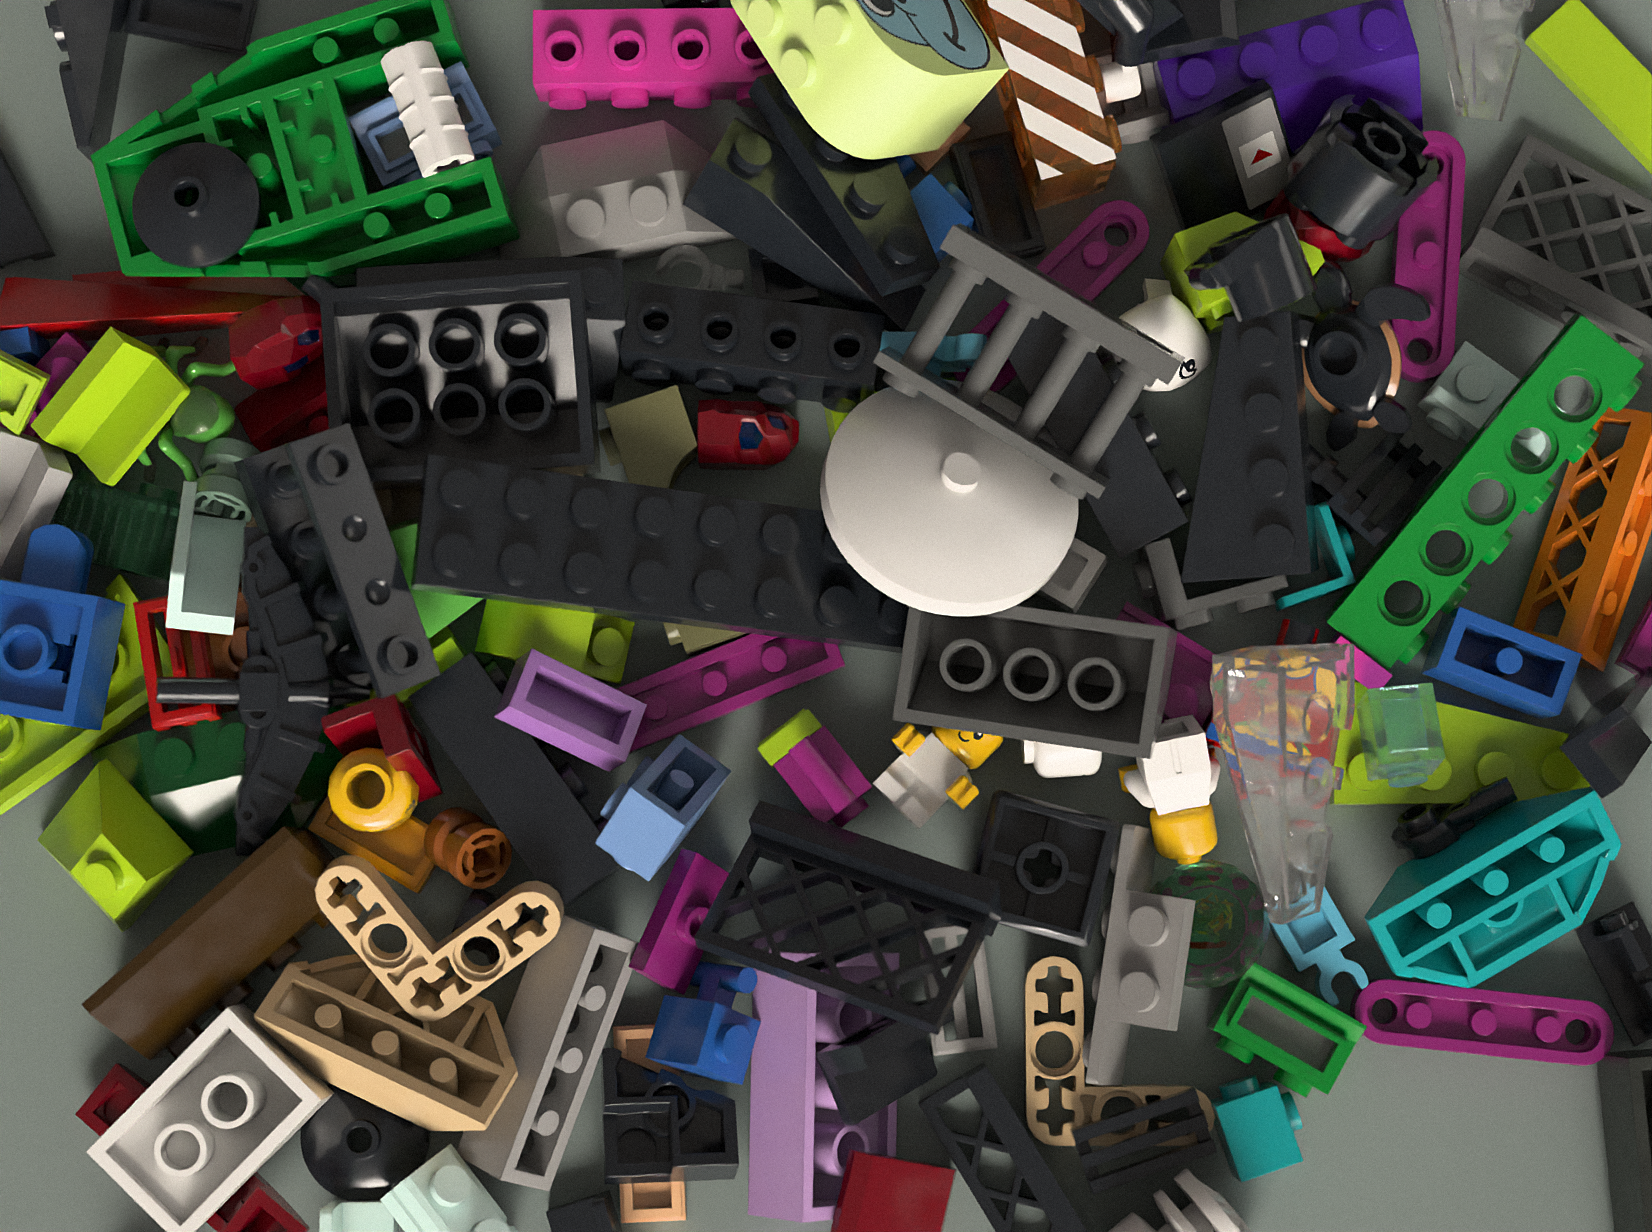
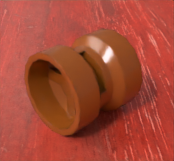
(467, 847)

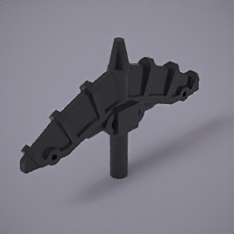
(276, 691)

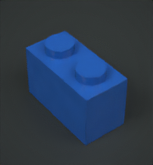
(1501, 663)

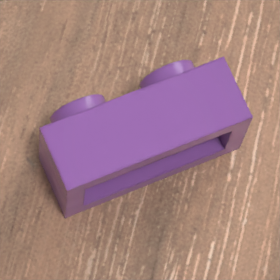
(570, 710)

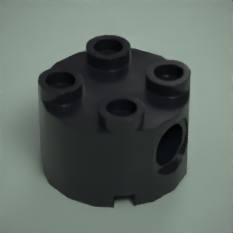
(1360, 170)

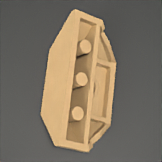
(363, 1041)

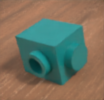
(1256, 1127)

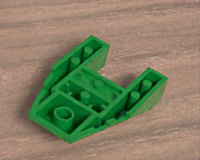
(292, 129)

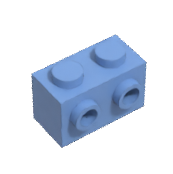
(660, 806)

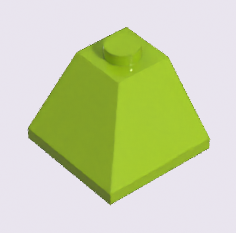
(114, 845)

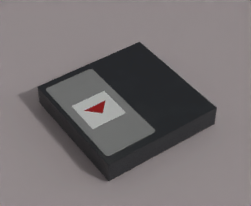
(1225, 157)

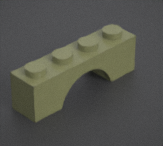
(655, 447)

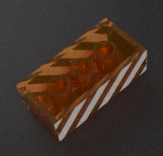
(1051, 98)

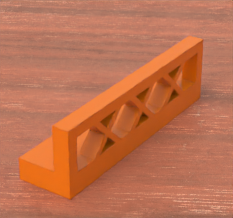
(1612, 551)

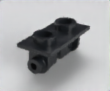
(1623, 961)

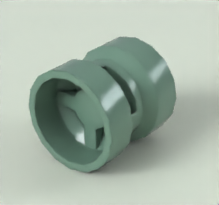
(220, 488)

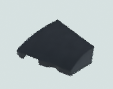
(662, 1127)

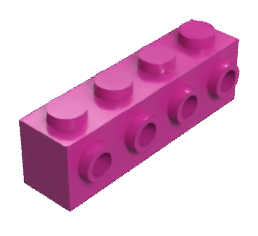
(644, 57)

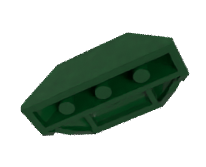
(194, 778)

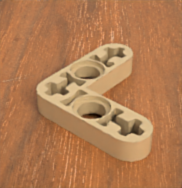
(423, 955)
(1083, 1099)

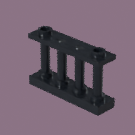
(339, 543)

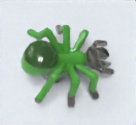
(199, 416)

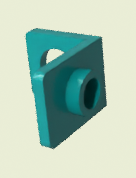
(1337, 554)

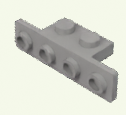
(1141, 959)

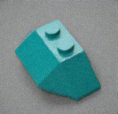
(1496, 890)

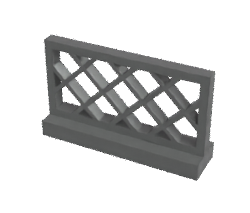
(1536, 280)

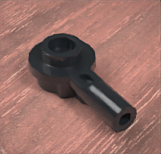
(1430, 829)

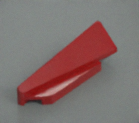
(133, 303)

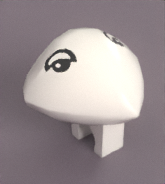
(1173, 325)

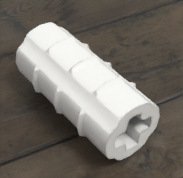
(427, 108)

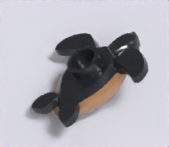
(1354, 354)

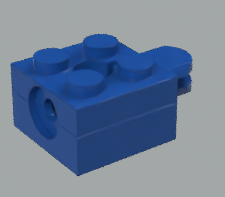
(55, 615)

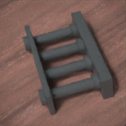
(1084, 331)

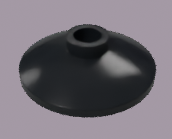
(212, 226)
(353, 1174)

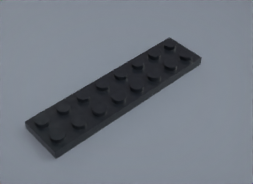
(643, 555)

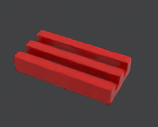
(187, 714)

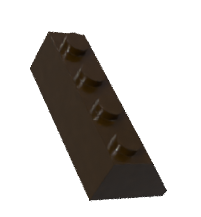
(218, 947)

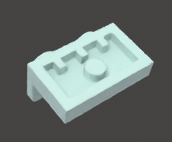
(1468, 395)

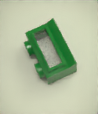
(1286, 1028)

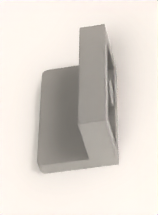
(30, 490)

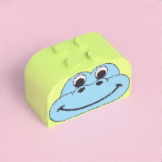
(877, 71)

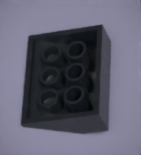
(463, 373)

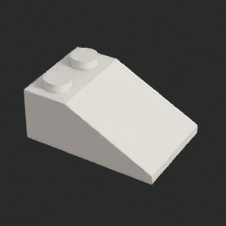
(209, 1122)

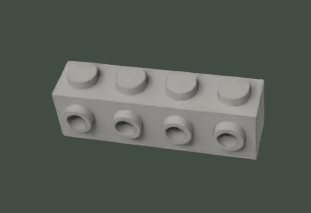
(556, 1043)

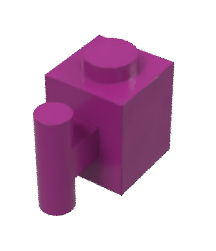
(825, 778)

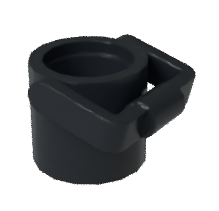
(1256, 267)

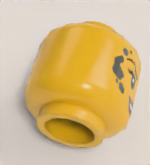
(370, 793)

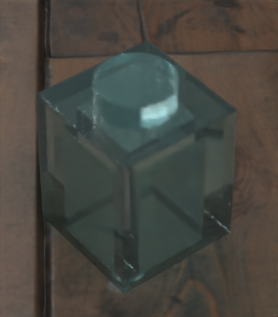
(1400, 734)

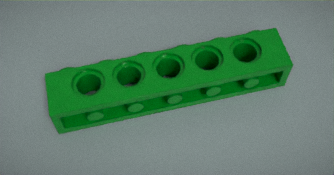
(1611, 382)

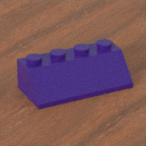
(1308, 65)

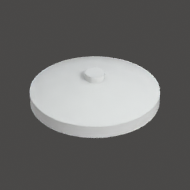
(943, 506)

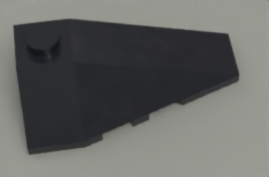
(91, 78)

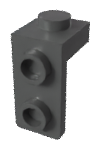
(1159, 579)

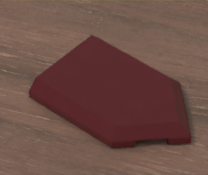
(892, 1194)

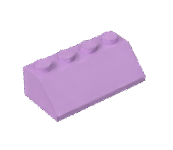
(794, 1124)

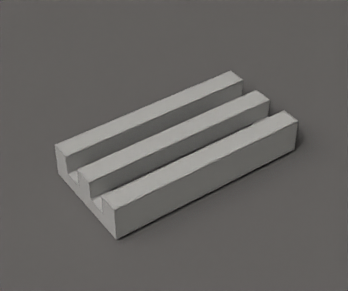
(963, 1042)

